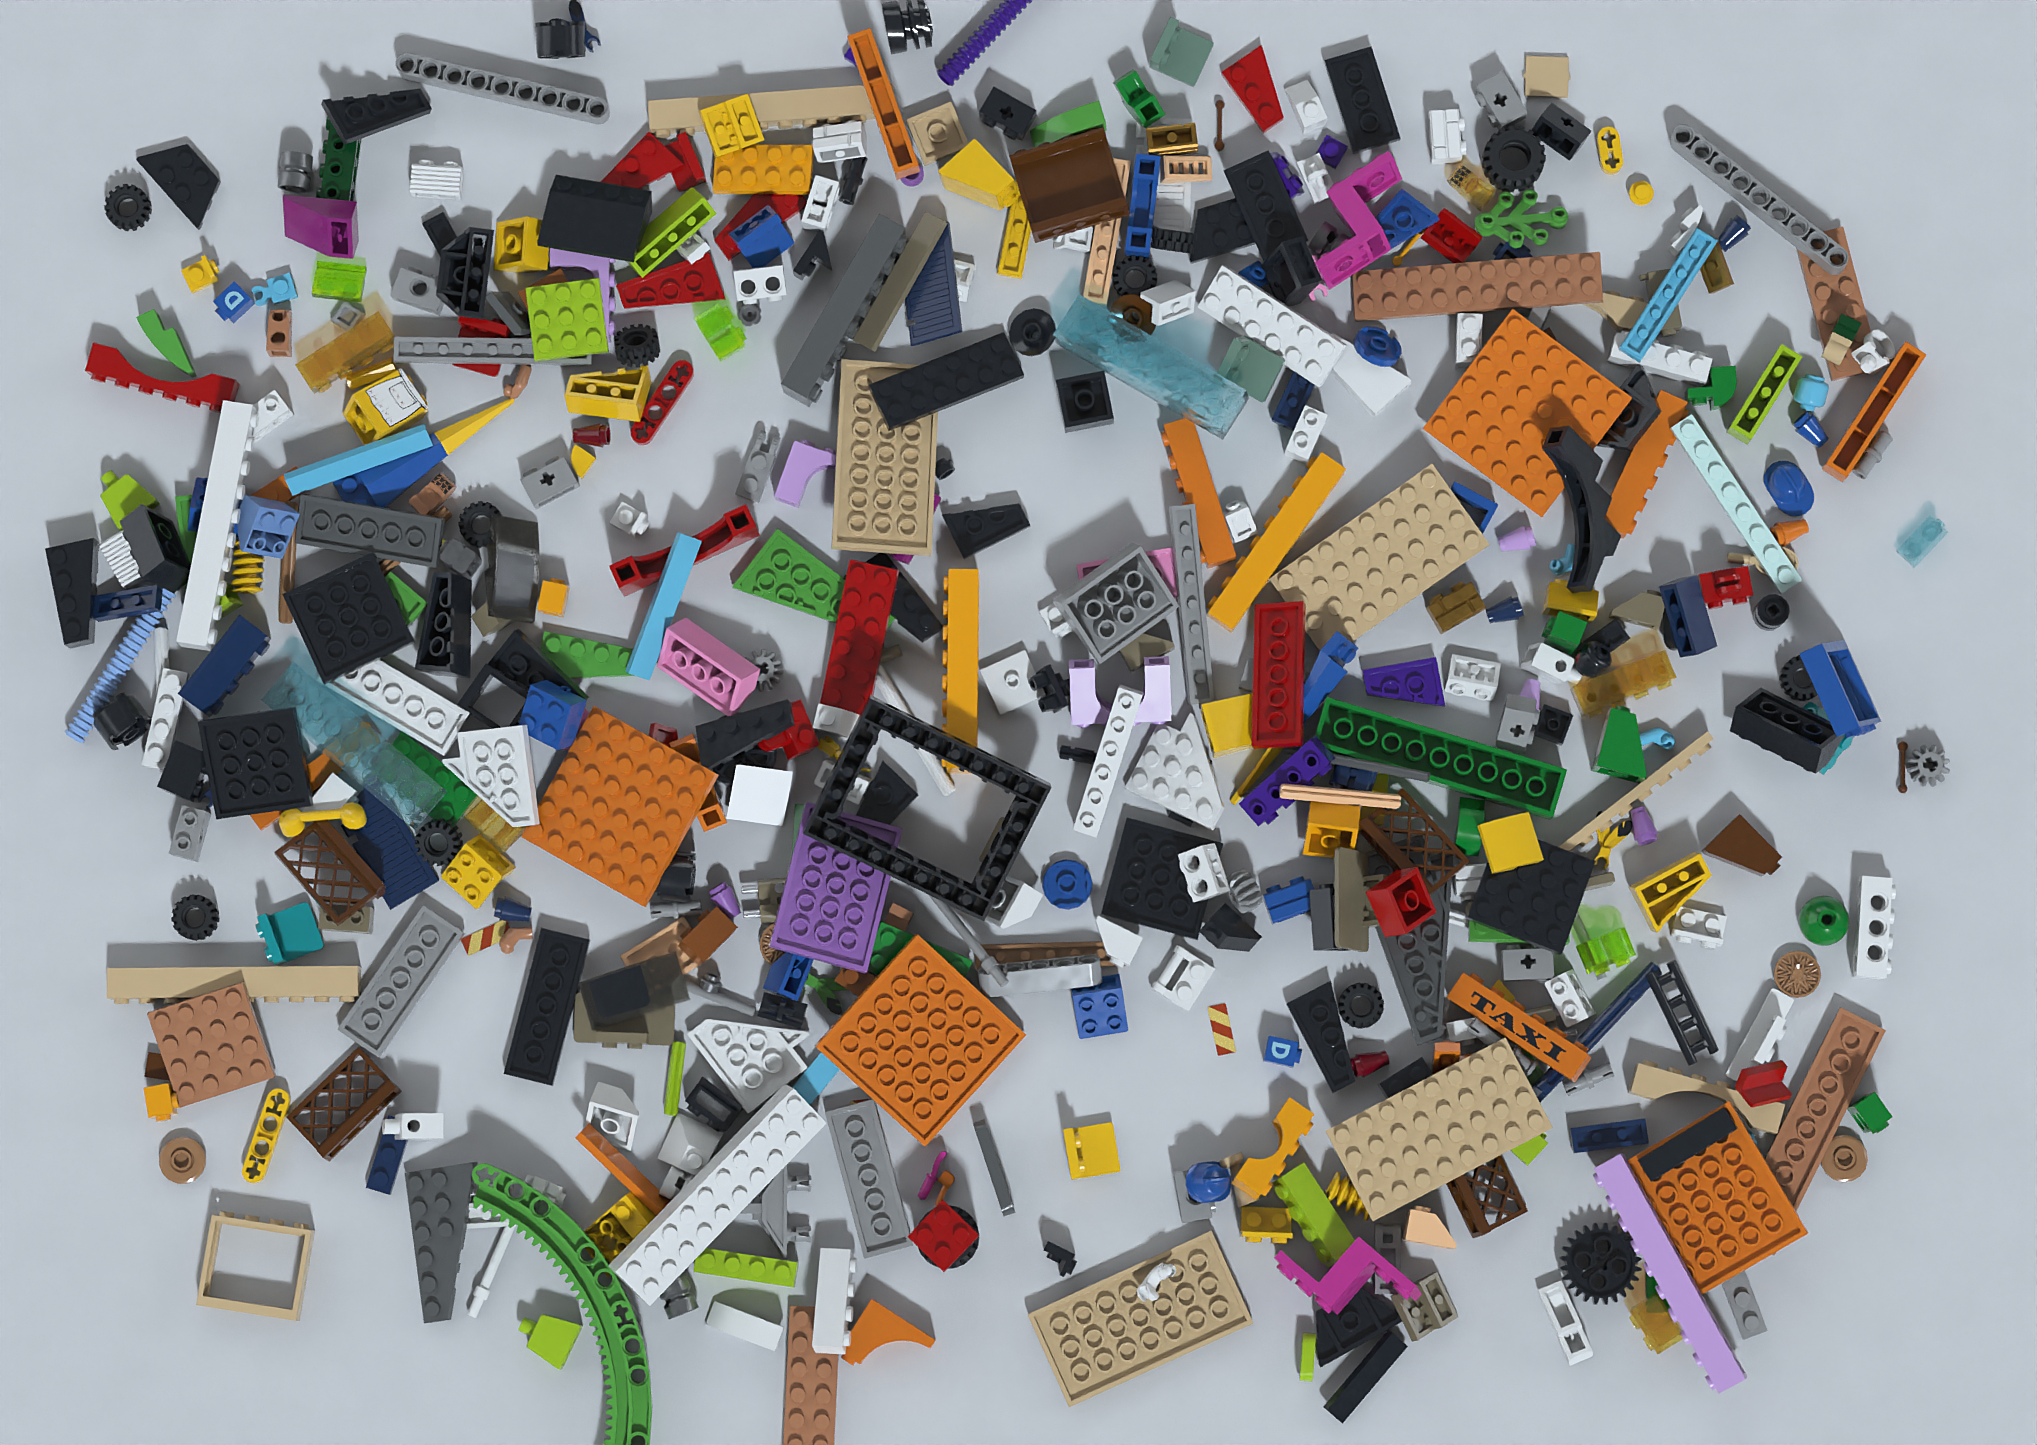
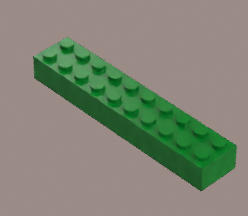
(1450, 759)

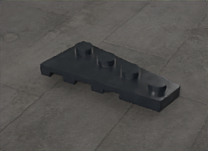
(368, 115)
(908, 605)
(740, 732)
(1322, 1031)

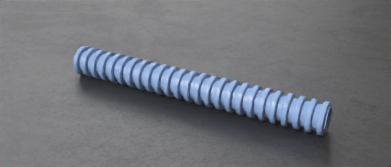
(116, 670)

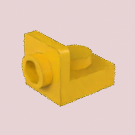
(201, 274)

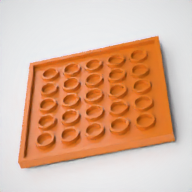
(1512, 399)
(620, 806)
(920, 1040)
(1722, 1206)

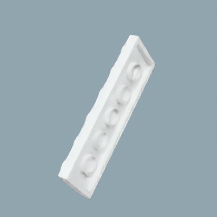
(1272, 324)
(403, 704)

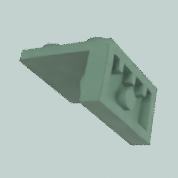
(1180, 53)
(1251, 367)

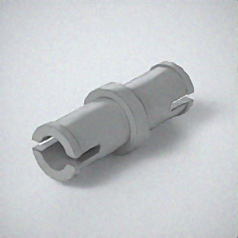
(1872, 455)
(675, 909)
(1588, 1078)

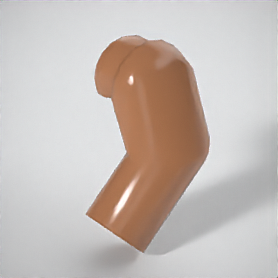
(520, 383)
(512, 936)

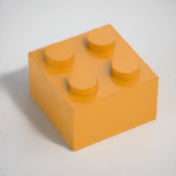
(1330, 827)

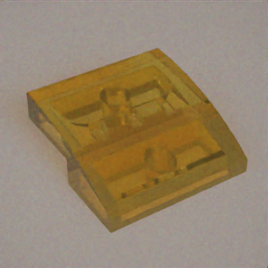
(493, 827)

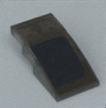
(512, 569)
(634, 991)

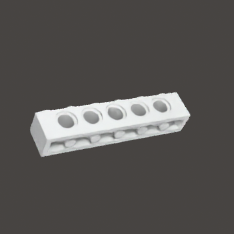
(1108, 760)

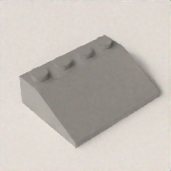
(1116, 602)

